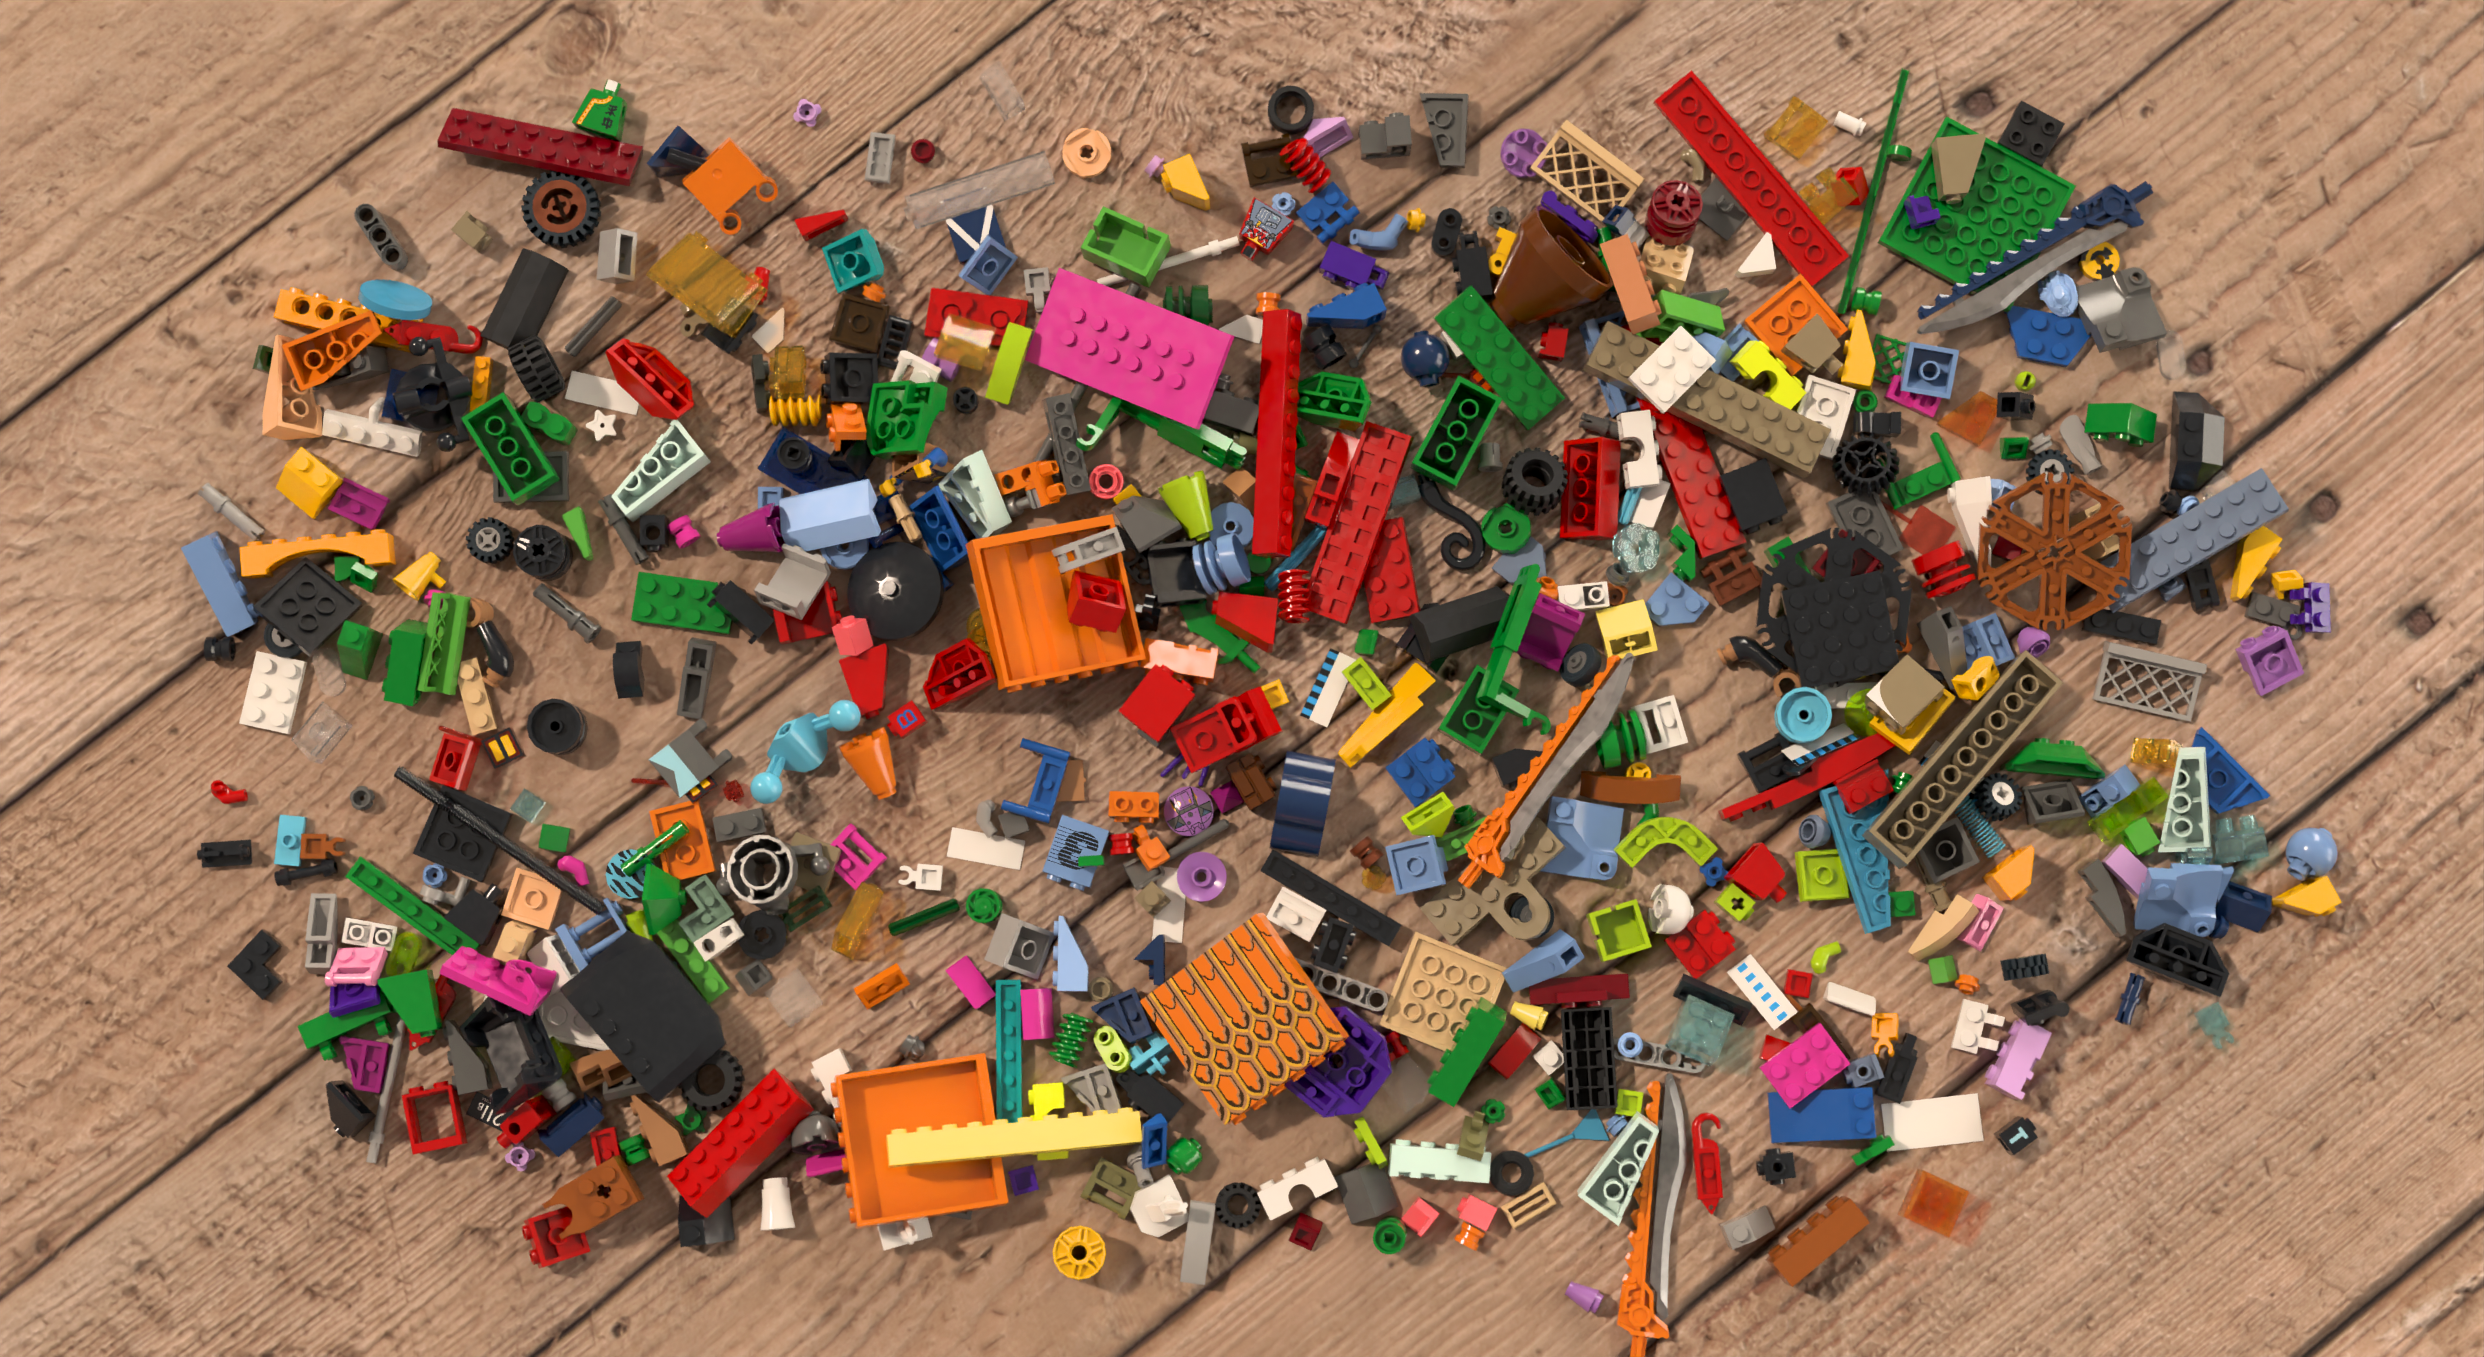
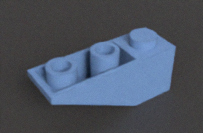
(1545, 961)

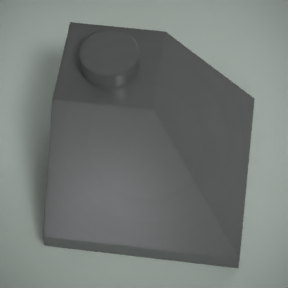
(1146, 520)

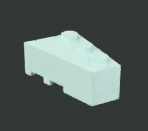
(976, 496)

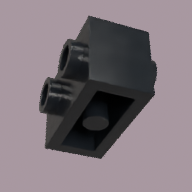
(1333, 944)

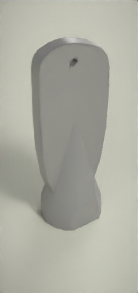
(2079, 444)

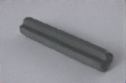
(593, 326)

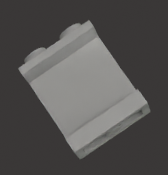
(794, 582)

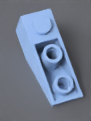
(1072, 966)

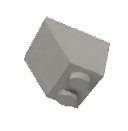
(1019, 946)

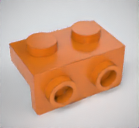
(845, 423)
(1134, 805)

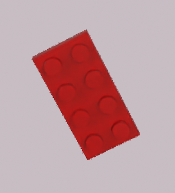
(1390, 575)

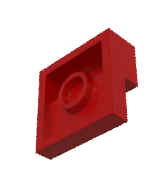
(1701, 944)
(545, 1240)

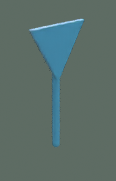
(1589, 1128)

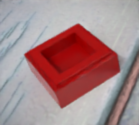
(1798, 983)

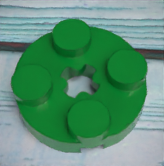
(1511, 541)

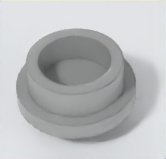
(2040, 443)

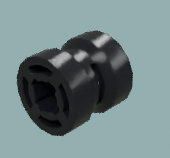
(222, 649)

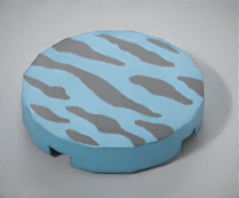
(619, 882)

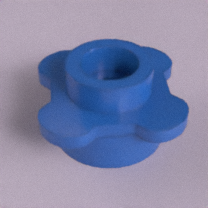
(1711, 878)

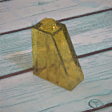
(857, 920)

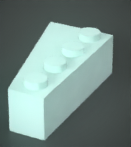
(1436, 1162)

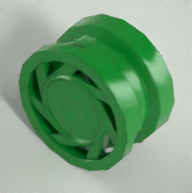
(984, 905)

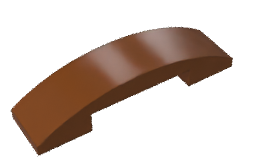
(1630, 789)

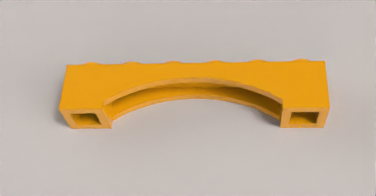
(262, 560)

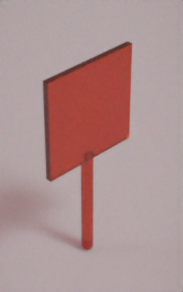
(1924, 530)

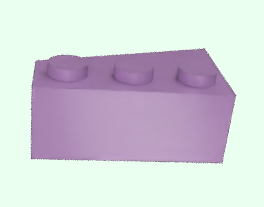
(2017, 1059)

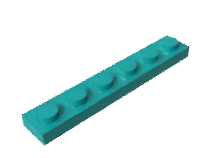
(1009, 1050)

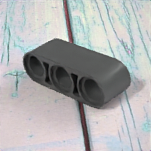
(389, 244)

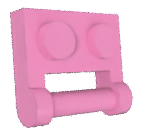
(352, 961)

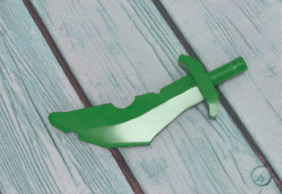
(1203, 624)

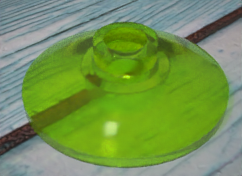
(1856, 714)

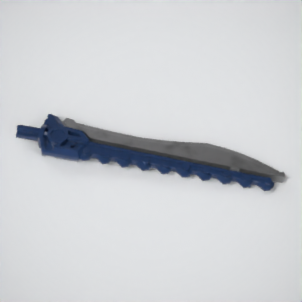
(2099, 210)

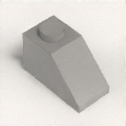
(1747, 1227)

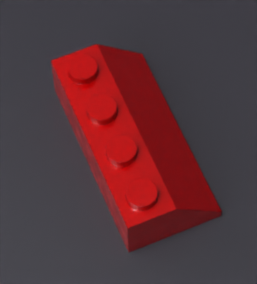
(1592, 489)

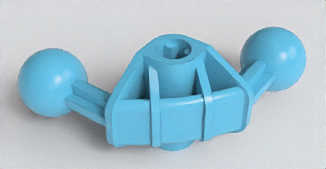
(801, 747)

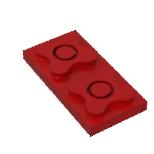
(981, 308)

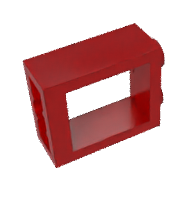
(412, 1120)

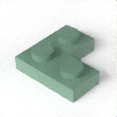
(711, 912)

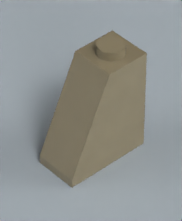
(1955, 165)

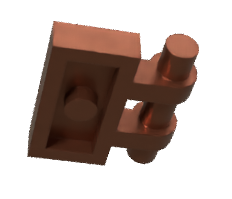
(1735, 583)

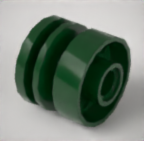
(1196, 306)

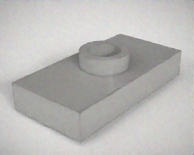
(880, 158)

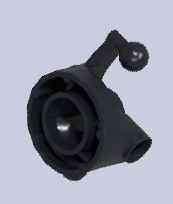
(446, 413)

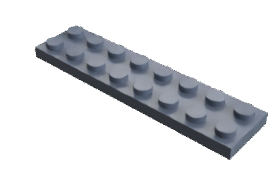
(2197, 535)

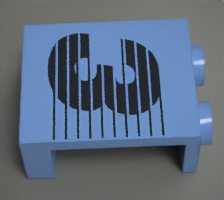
(1071, 841)

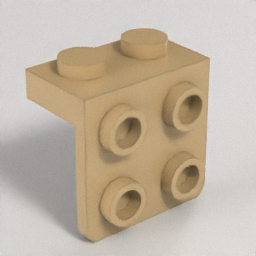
(1666, 265)

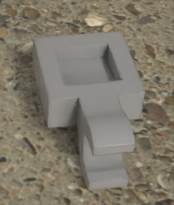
(1037, 284)

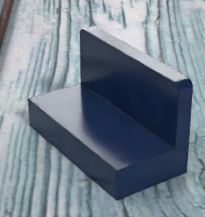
(2244, 906)

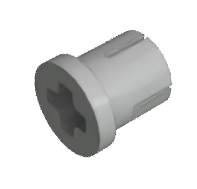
(1490, 458)

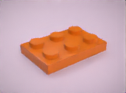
(690, 854)

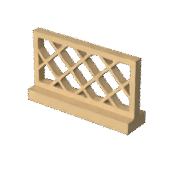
(1594, 153)

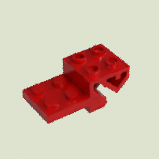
(1226, 729)

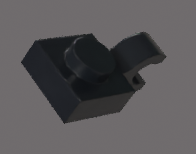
(1147, 615)

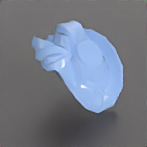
(2059, 293)

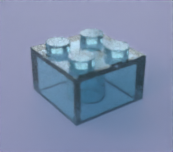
(1699, 1030)

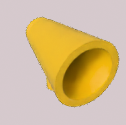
(418, 575)

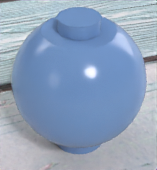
(2311, 853)

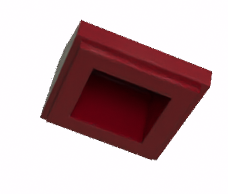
(2005, 549)
(1305, 1231)

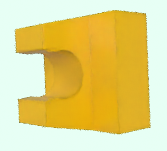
(2286, 581)

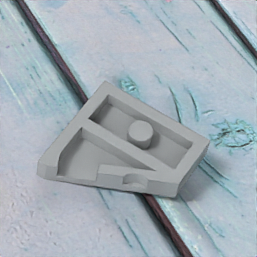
(1095, 1088)

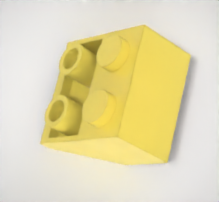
(1626, 629)

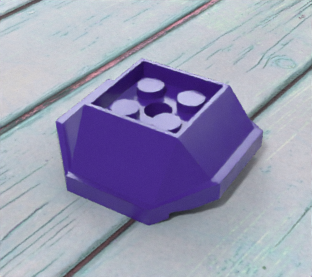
(1353, 1085)

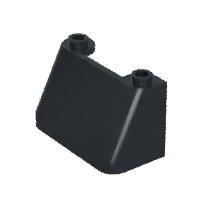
(517, 1051)

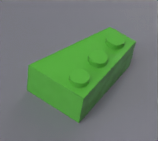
(1683, 311)

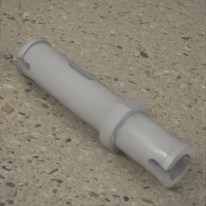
(223, 505)

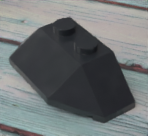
(2195, 441)
(2179, 958)

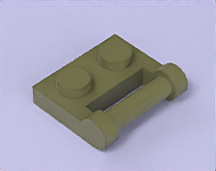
(1114, 1179)

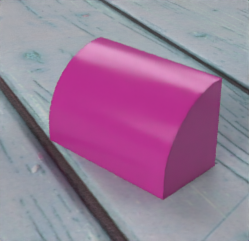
(1037, 1013)

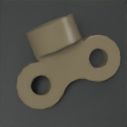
(692, 319)

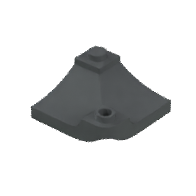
(2120, 311)

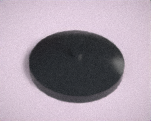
(896, 590)

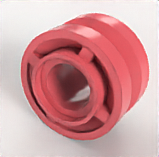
(1117, 481)

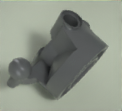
(745, 871)

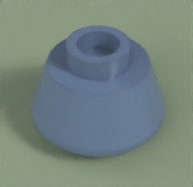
(1814, 831)

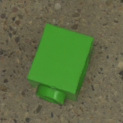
(2140, 837)

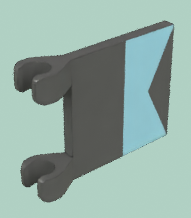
(686, 762)

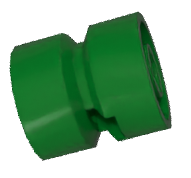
(1390, 1235)

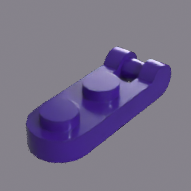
(1586, 229)

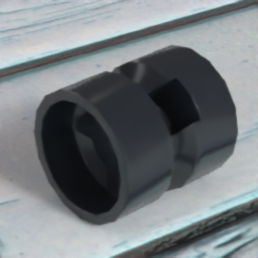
(1323, 345)
(795, 455)

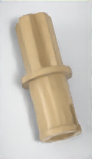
(905, 517)

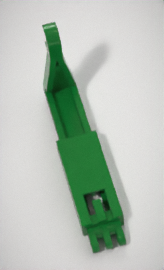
(1203, 442)
(1507, 641)

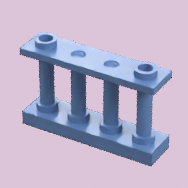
(571, 935)

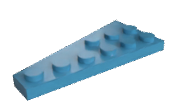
(1862, 862)

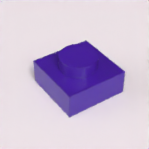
(1023, 1180)

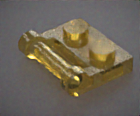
(1801, 134)

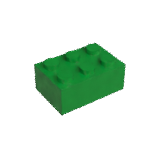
(1472, 720)

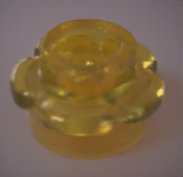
(1374, 884)

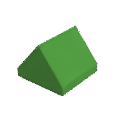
(1942, 969)

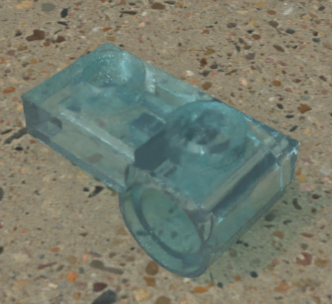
(2197, 855)

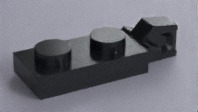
(1898, 1070)

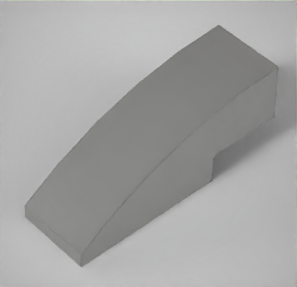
(321, 933)
(1197, 1242)

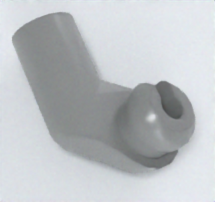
(983, 817)

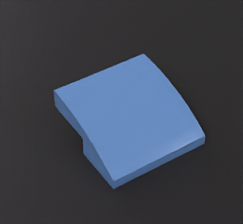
(1986, 638)

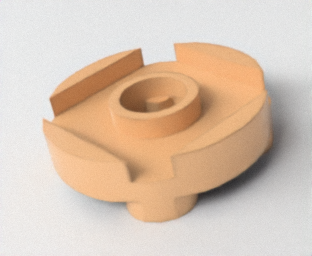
(1092, 140)

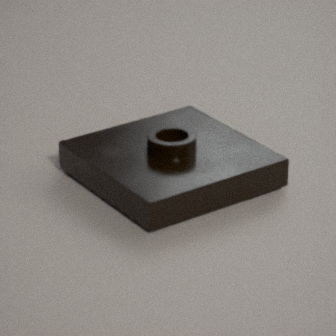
(859, 323)

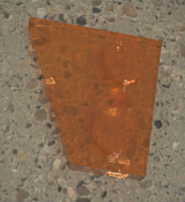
(1971, 418)

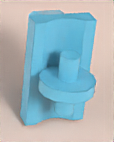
(1152, 1059)

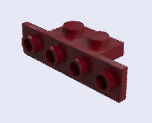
(1580, 989)

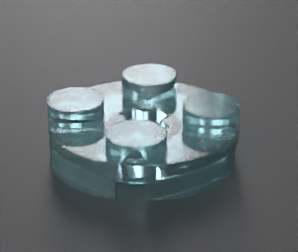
(1648, 544)

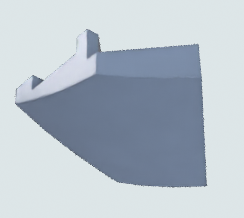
(1510, 564)

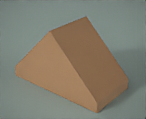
(1242, 487)

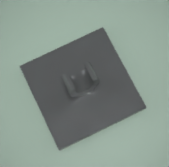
(1721, 210)

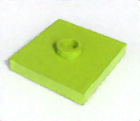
(1820, 875)

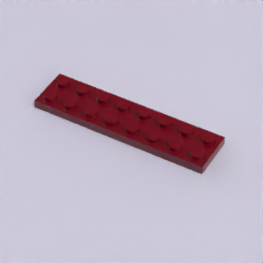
(540, 146)

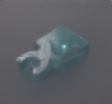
(2212, 1021)

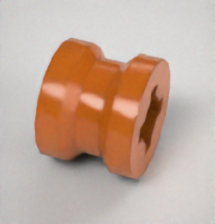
(1267, 302)
(1469, 1236)

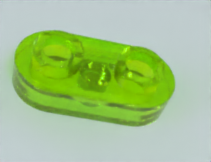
(403, 955)

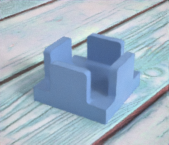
(1417, 865)

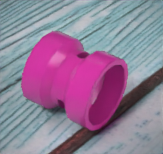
(683, 531)

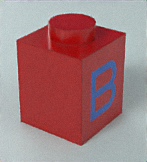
(906, 720)

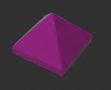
(1226, 797)

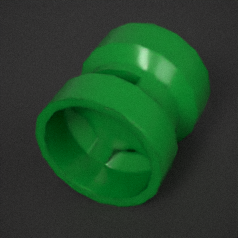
(1869, 301)
(632, 1144)

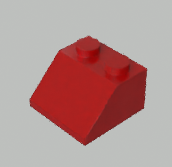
(1095, 602)

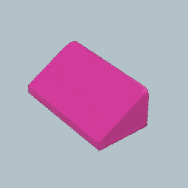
(970, 982)
(824, 1163)

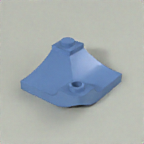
(1589, 837)
(2179, 897)

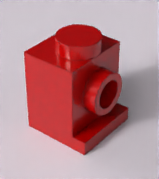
(1553, 342)

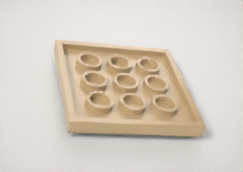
(1438, 990)

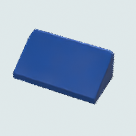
(1154, 1142)

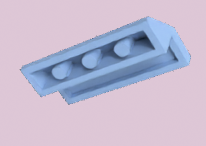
(829, 516)

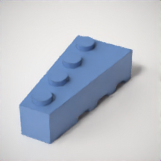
(220, 583)

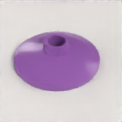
(1192, 866)

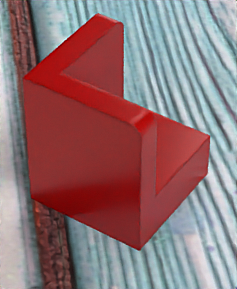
(1856, 178)

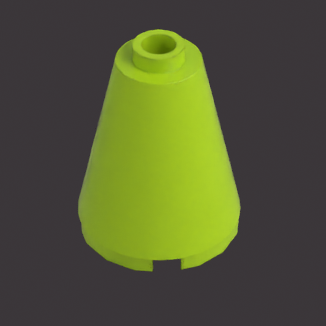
(1190, 504)

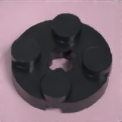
(768, 947)

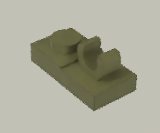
(1473, 1136)

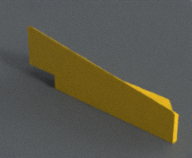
(1388, 715)

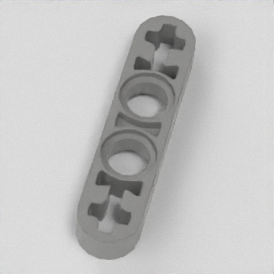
(1656, 1058)

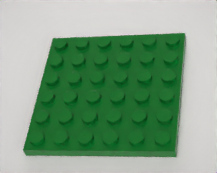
(2003, 206)

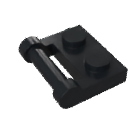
(1770, 771)
(2039, 1007)

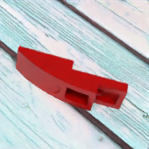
(1331, 480)

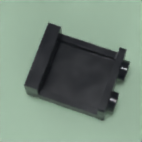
(1753, 496)
(1174, 574)

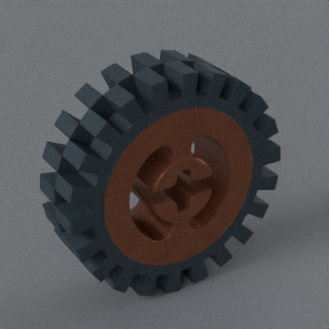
(539, 218)

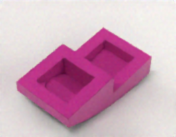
(1918, 403)

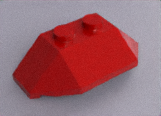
(650, 379)
(958, 674)

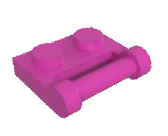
(850, 865)

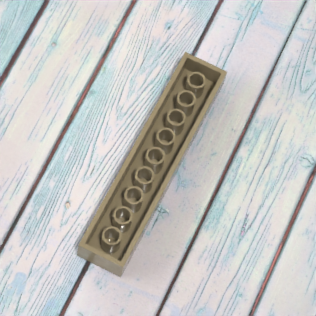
(1716, 405)
(1962, 759)

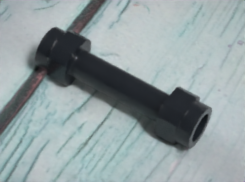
(285, 877)

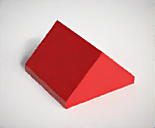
(455, 762)

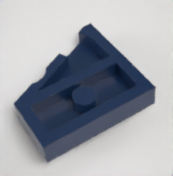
(1126, 1015)

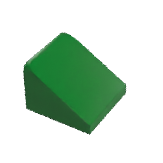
(1366, 642)
(554, 838)

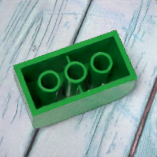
(1456, 433)

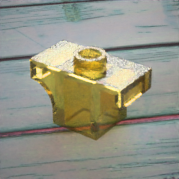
(2155, 752)

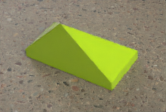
(1430, 817)

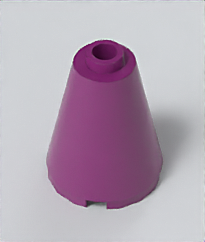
(753, 532)

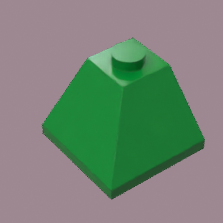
(661, 898)

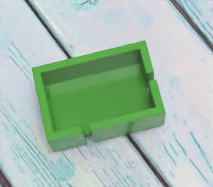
(1124, 247)

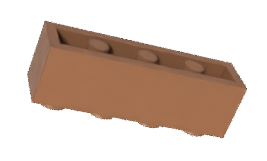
(1630, 284)

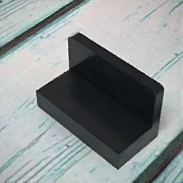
(854, 456)

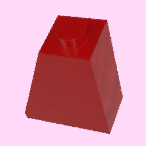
(1247, 617)
(867, 679)

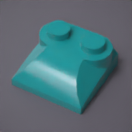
(853, 260)

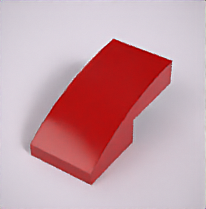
(1514, 1051)

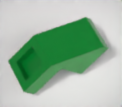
(1685, 565)

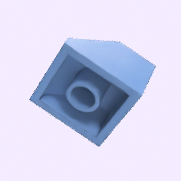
(1928, 370)

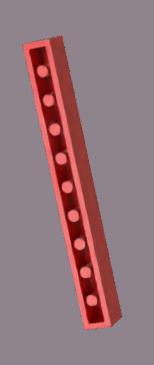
(1277, 434)

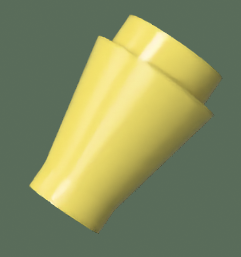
(1531, 1015)

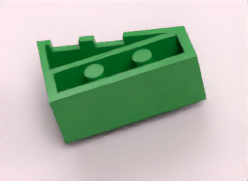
(405, 663)

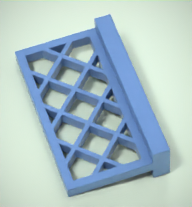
(1613, 395)

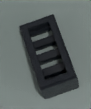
(893, 320)

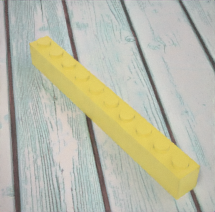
(1013, 1139)

